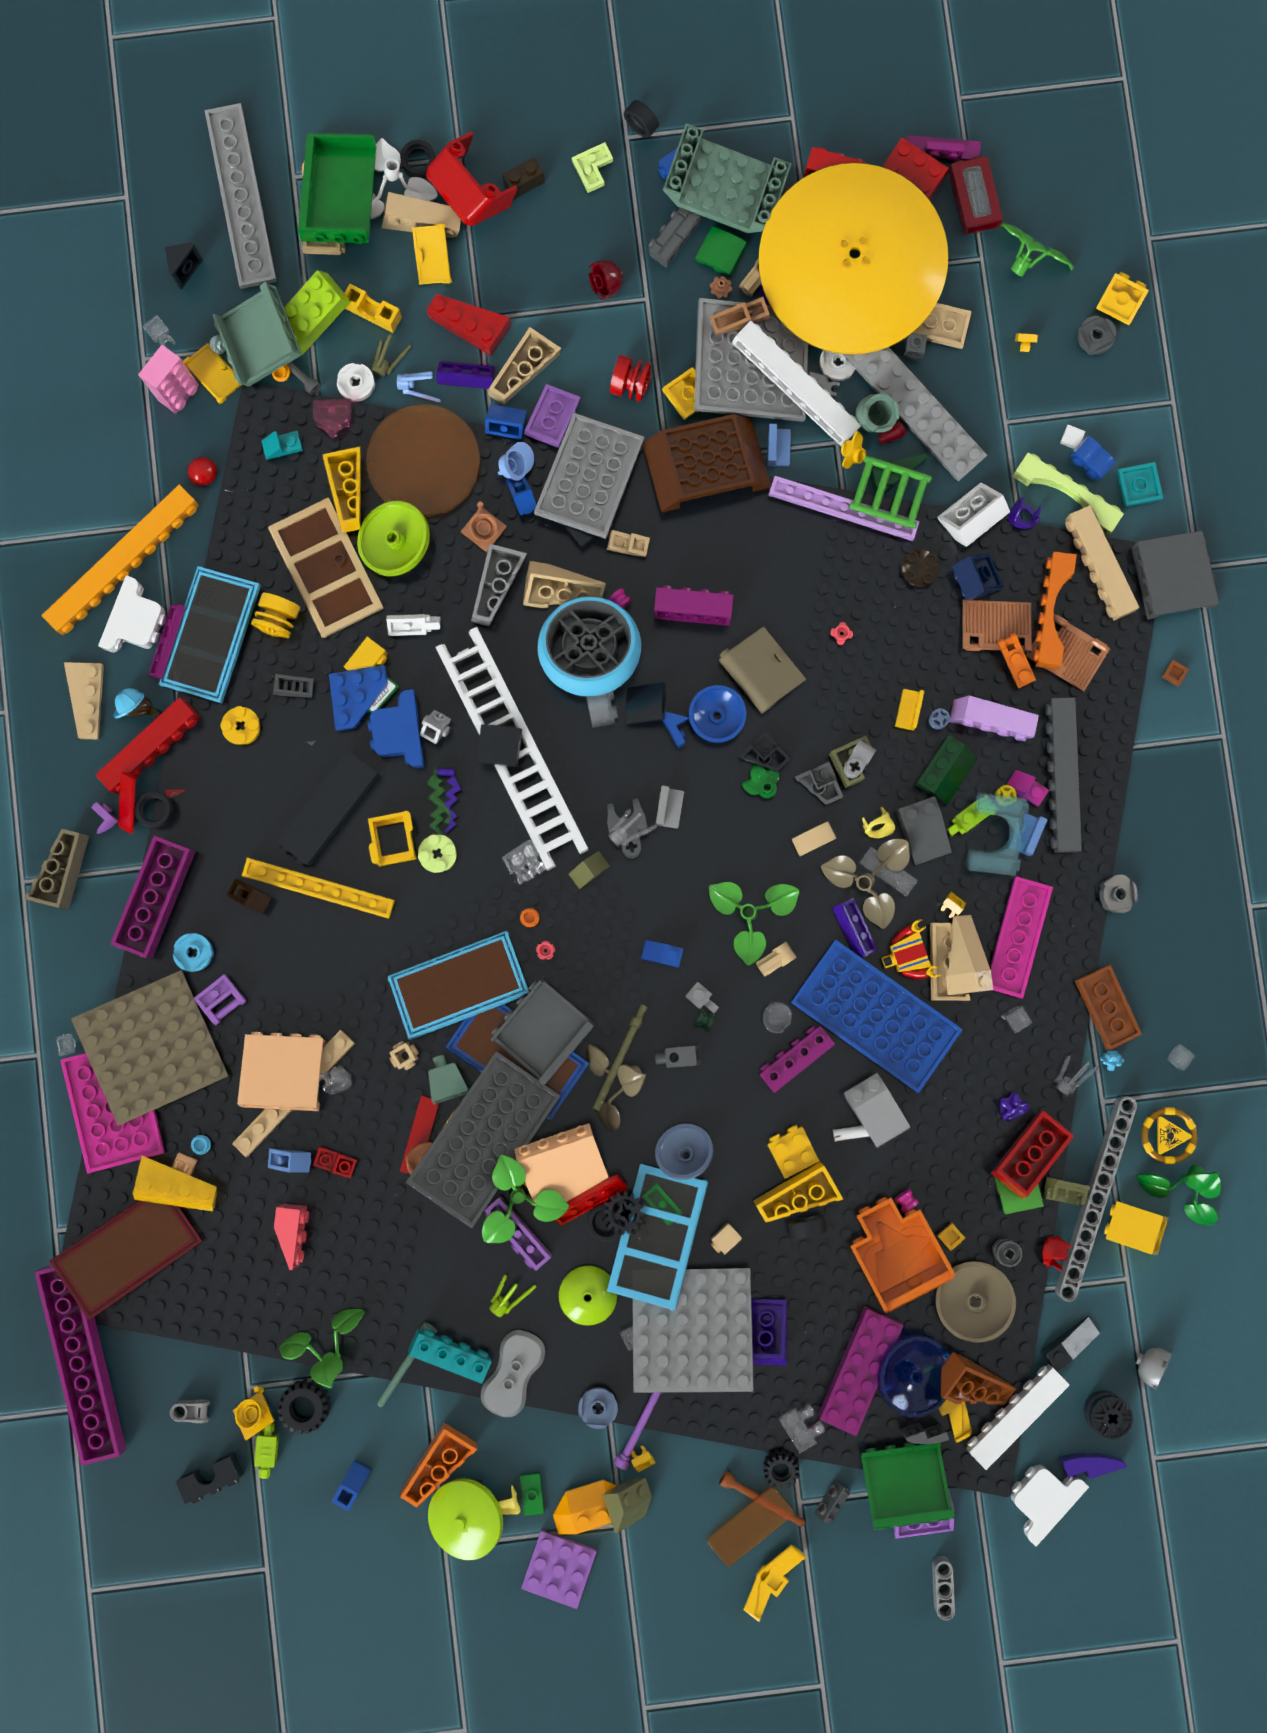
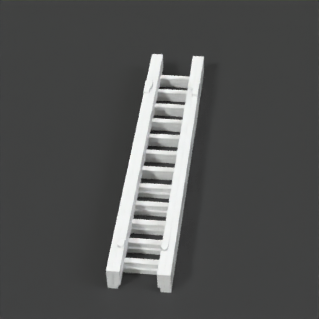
(531, 748)

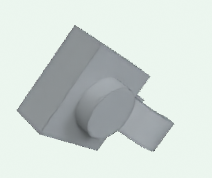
(700, 996)

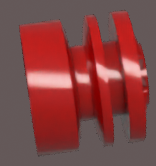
(630, 378)

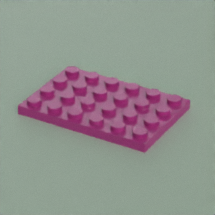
(100, 1137)

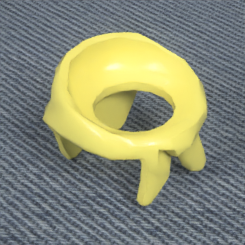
(886, 830)
(511, 1505)

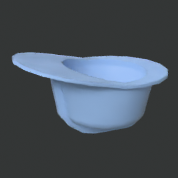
(516, 461)

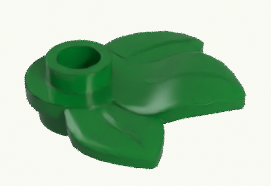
(759, 779)

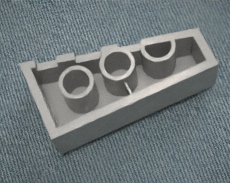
(497, 577)

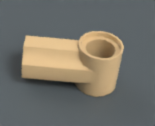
(751, 281)
(779, 957)

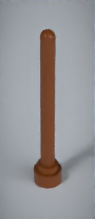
(729, 1481)

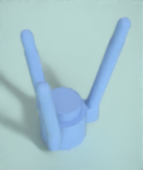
(406, 381)

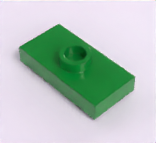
(532, 1494)

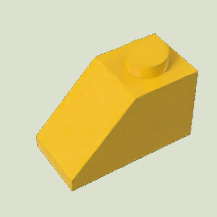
(367, 655)

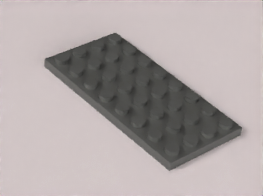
(491, 1120)

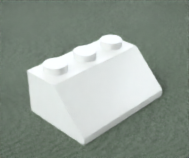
(974, 514)

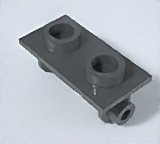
(836, 1494)

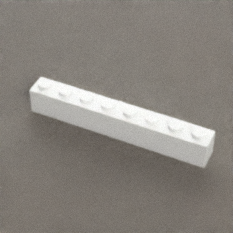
(796, 383)

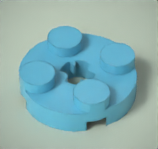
(194, 941)

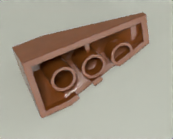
(972, 1383)

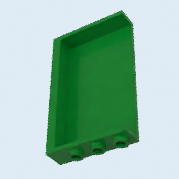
(337, 188)

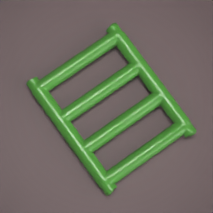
(874, 510)

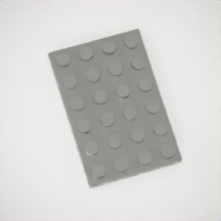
(589, 475)

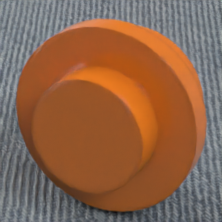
(529, 917)

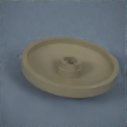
(976, 1303)

